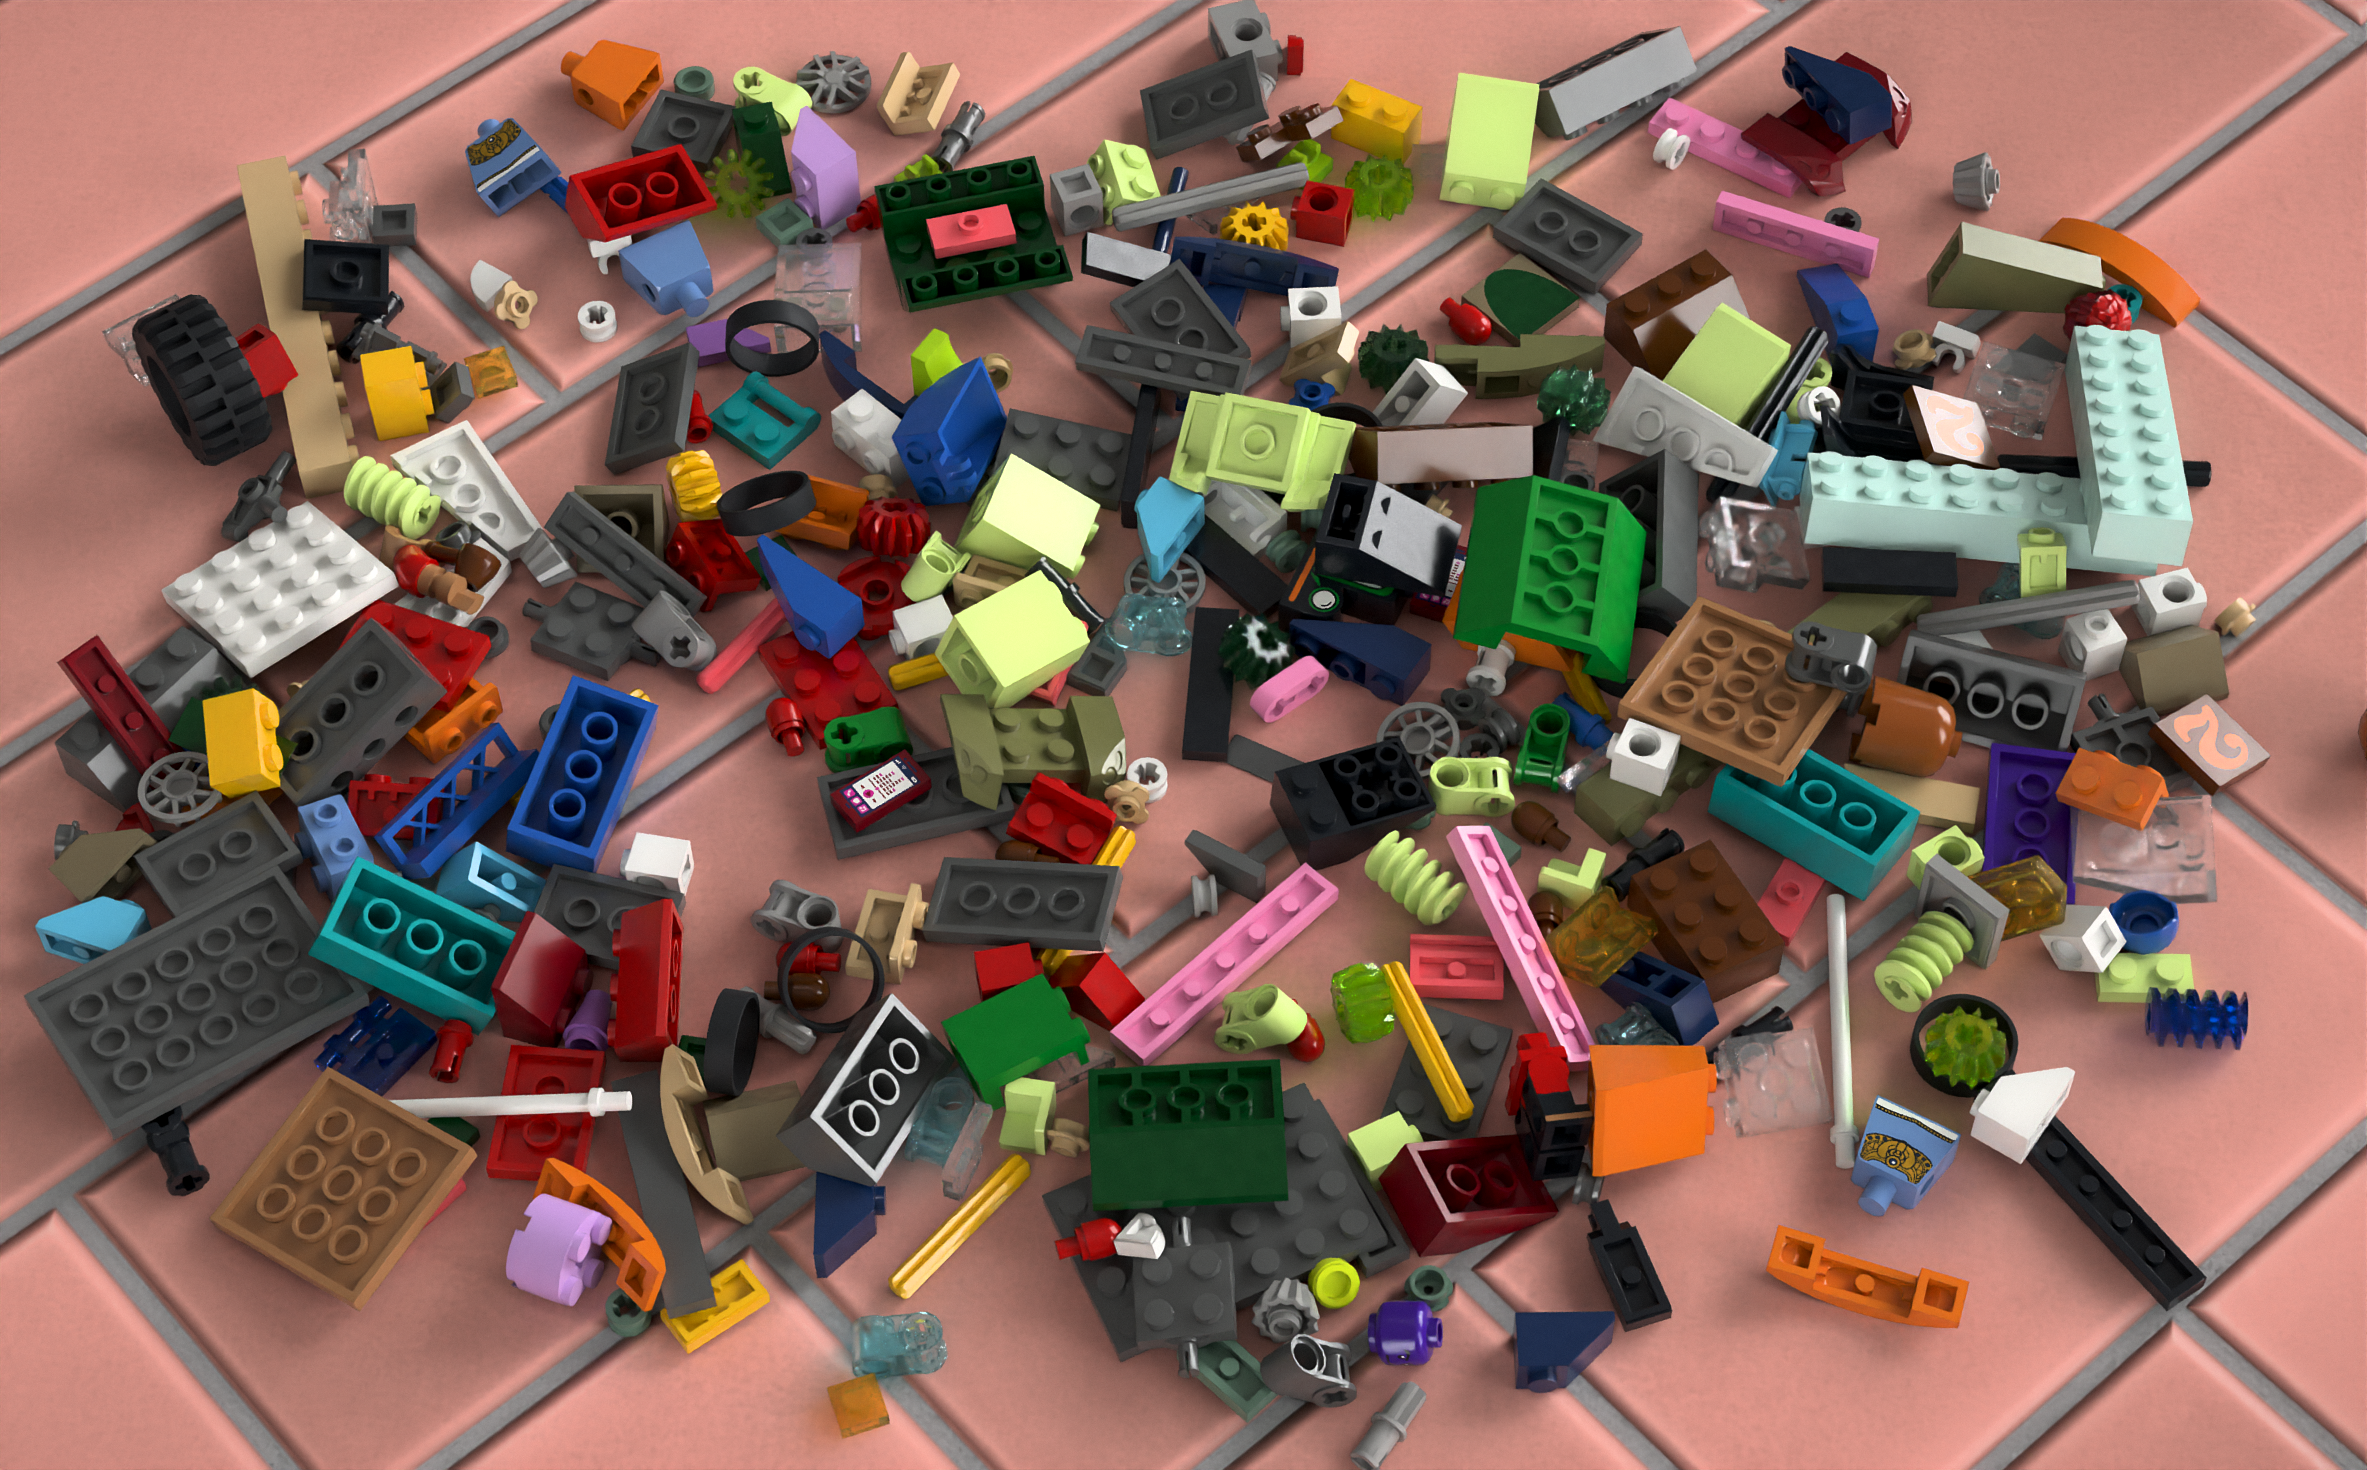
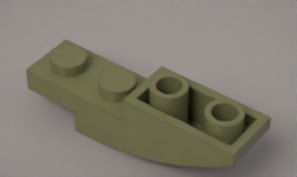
(1519, 370)

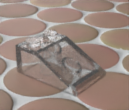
(827, 284)
(2167, 857)

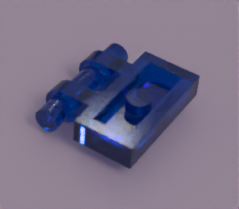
(386, 1055)

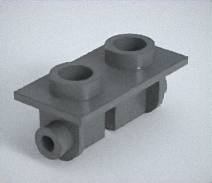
(379, 339)

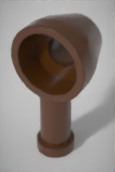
(470, 561)

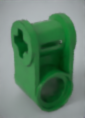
(867, 738)
(1544, 754)

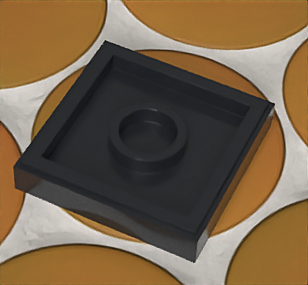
(346, 277)

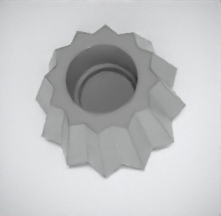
(1976, 182)
(547, 559)
(1286, 1311)

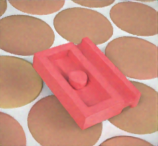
(1456, 967)

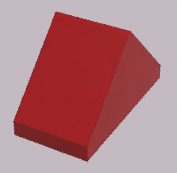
(1096, 989)

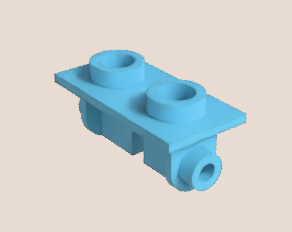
(1784, 474)

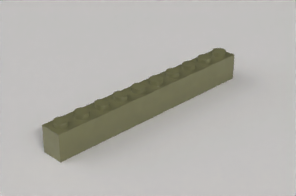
(1622, 810)

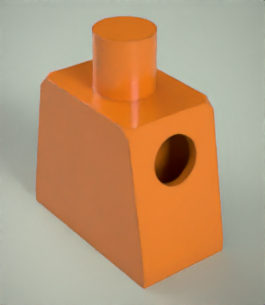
(613, 80)

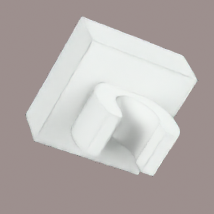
(607, 249)
(1955, 341)

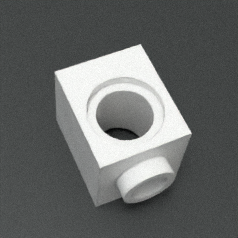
(1310, 313)
(2169, 602)
(919, 627)
(2093, 643)
(1658, 760)
(658, 862)
(2084, 940)

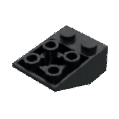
(1384, 538)
(1348, 802)

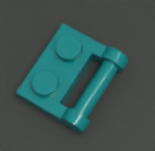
(757, 431)

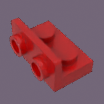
(710, 560)
(379, 801)
(1062, 821)

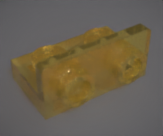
(2029, 891)
(1599, 938)

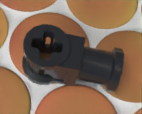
(176, 1153)

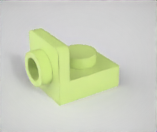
(2041, 562)

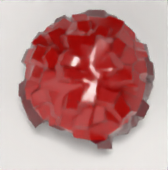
(2097, 308)

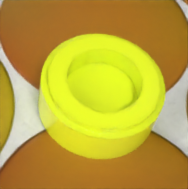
(1334, 1283)

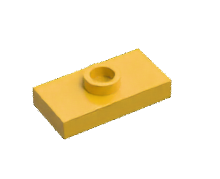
(736, 1295)

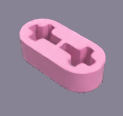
(1289, 689)

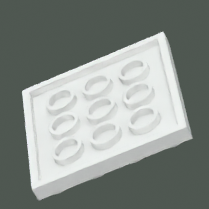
(279, 588)

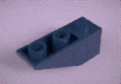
(1843, 96)
(1370, 655)

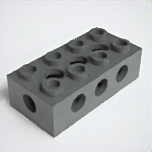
(353, 713)

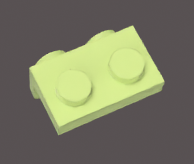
(1122, 175)

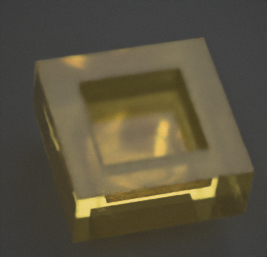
(491, 372)
(858, 1405)

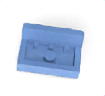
(330, 842)

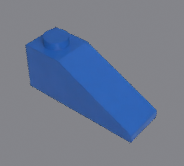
(1839, 309)
(816, 607)

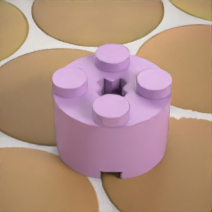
(558, 1250)

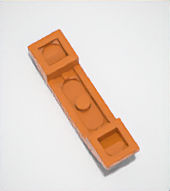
(2131, 264)
(630, 1240)
(1864, 1286)

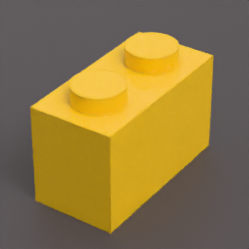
(1377, 121)
(395, 393)
(242, 743)

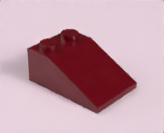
(1464, 1192)

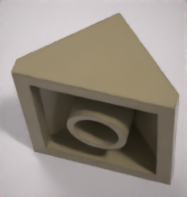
(634, 509)
(2174, 668)
(746, 1131)

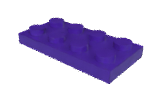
(2024, 810)

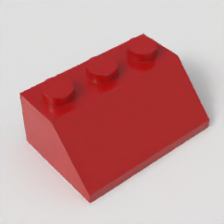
(637, 195)
(647, 982)

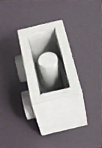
(865, 433)

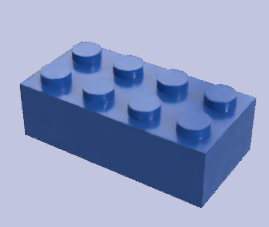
(582, 777)

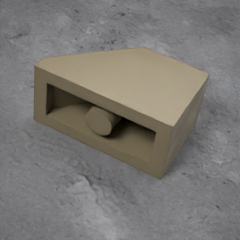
(102, 863)

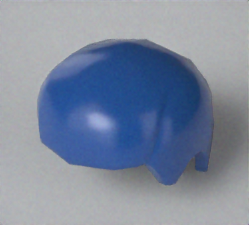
(2145, 921)

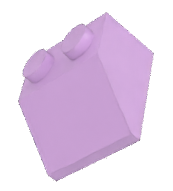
(823, 171)

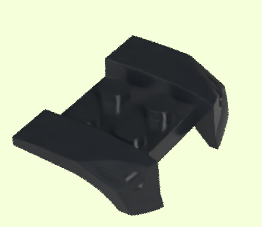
(1872, 410)

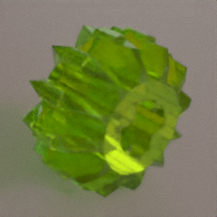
(745, 170)
(1380, 187)
(1362, 1003)
(1965, 1047)

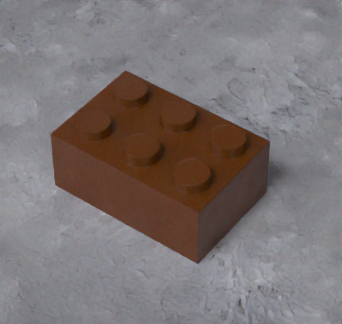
(1707, 921)

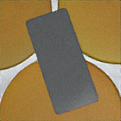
(1257, 758)

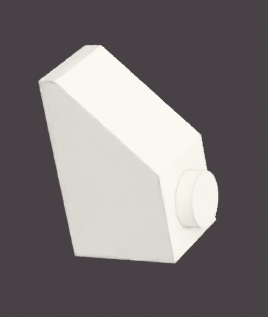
(1421, 396)
(2019, 1110)

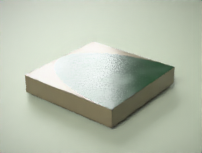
(1521, 299)

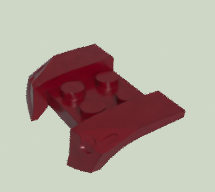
(1808, 145)

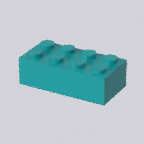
(1820, 820)
(413, 944)

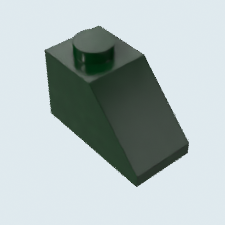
(759, 131)

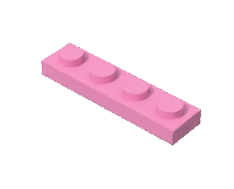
(1723, 146)
(1795, 233)

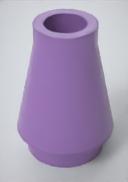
(590, 1023)

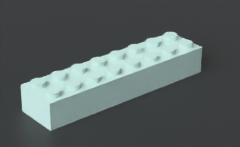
(2127, 446)
(1944, 509)

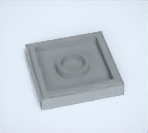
(1955, 894)

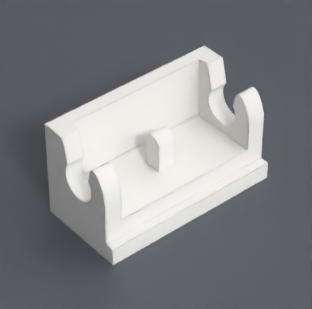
(1245, 515)

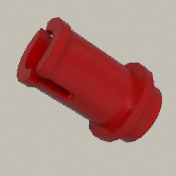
(700, 424)
(452, 1045)

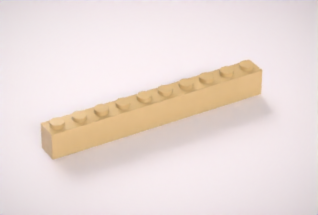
(312, 397)

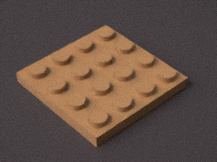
(1729, 693)
(343, 1188)

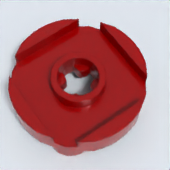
(883, 577)

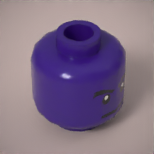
(1404, 1332)

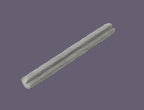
(1210, 196)
(2030, 608)

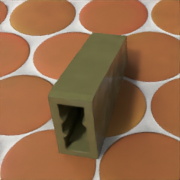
(2009, 273)

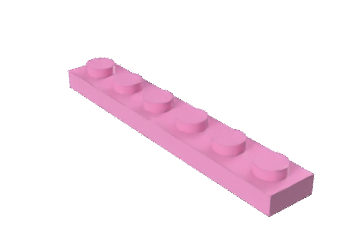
(1521, 942)
(1224, 965)

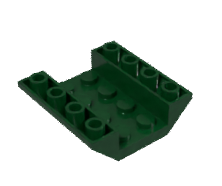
(934, 282)
(1187, 1135)

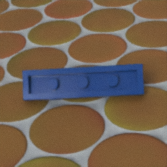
(465, 818)

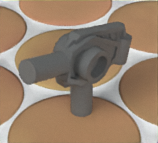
(259, 500)

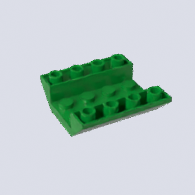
(1553, 570)

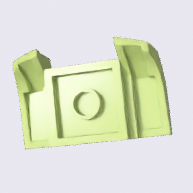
(1261, 448)

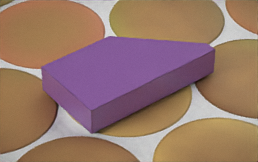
(710, 341)

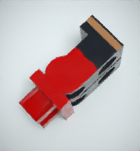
(1546, 1117)

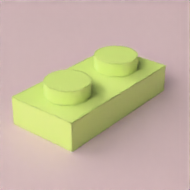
(2132, 974)

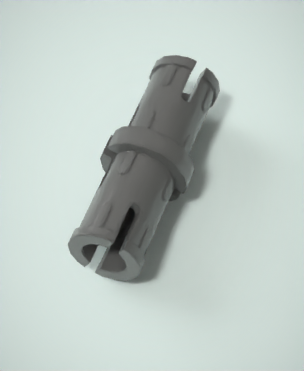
(958, 136)

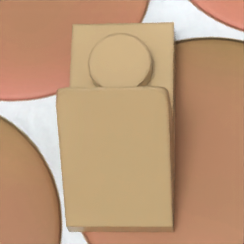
(1323, 358)

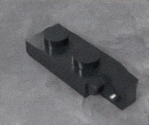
(1626, 1269)

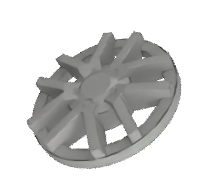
(835, 82)
(1171, 584)
(1419, 736)
(178, 789)

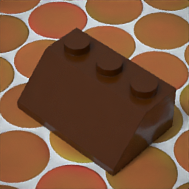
(1666, 313)

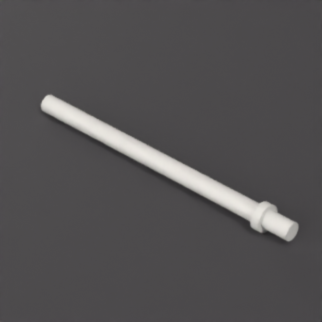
(595, 1102)
(1844, 1132)

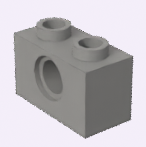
(1240, 28)

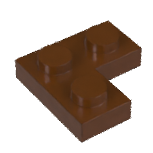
(1294, 125)

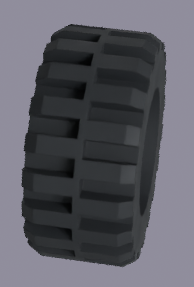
(202, 379)

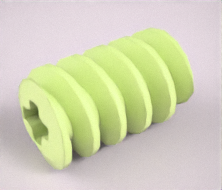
(391, 498)
(1412, 881)
(1922, 960)

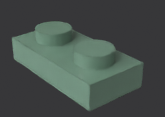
(1234, 1377)

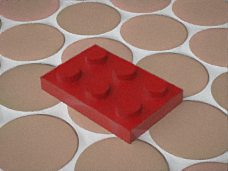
(442, 647)
(825, 686)
(526, 1140)

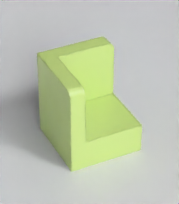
(1573, 882)
(1028, 1115)

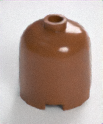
(1904, 730)

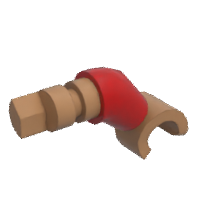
(422, 575)

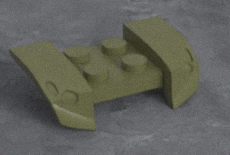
(1016, 743)

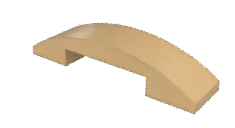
(679, 1091)

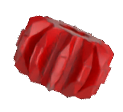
(893, 526)

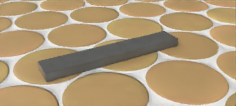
(664, 1197)

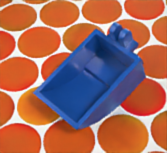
(951, 435)

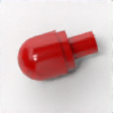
(865, 216)
(1467, 322)
(786, 724)
(811, 960)
(1309, 1043)
(1091, 1240)

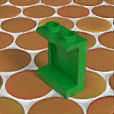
(1014, 1036)

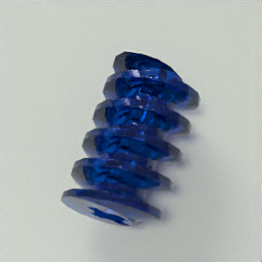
(2196, 1017)

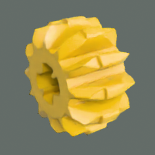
(1256, 226)
(693, 486)

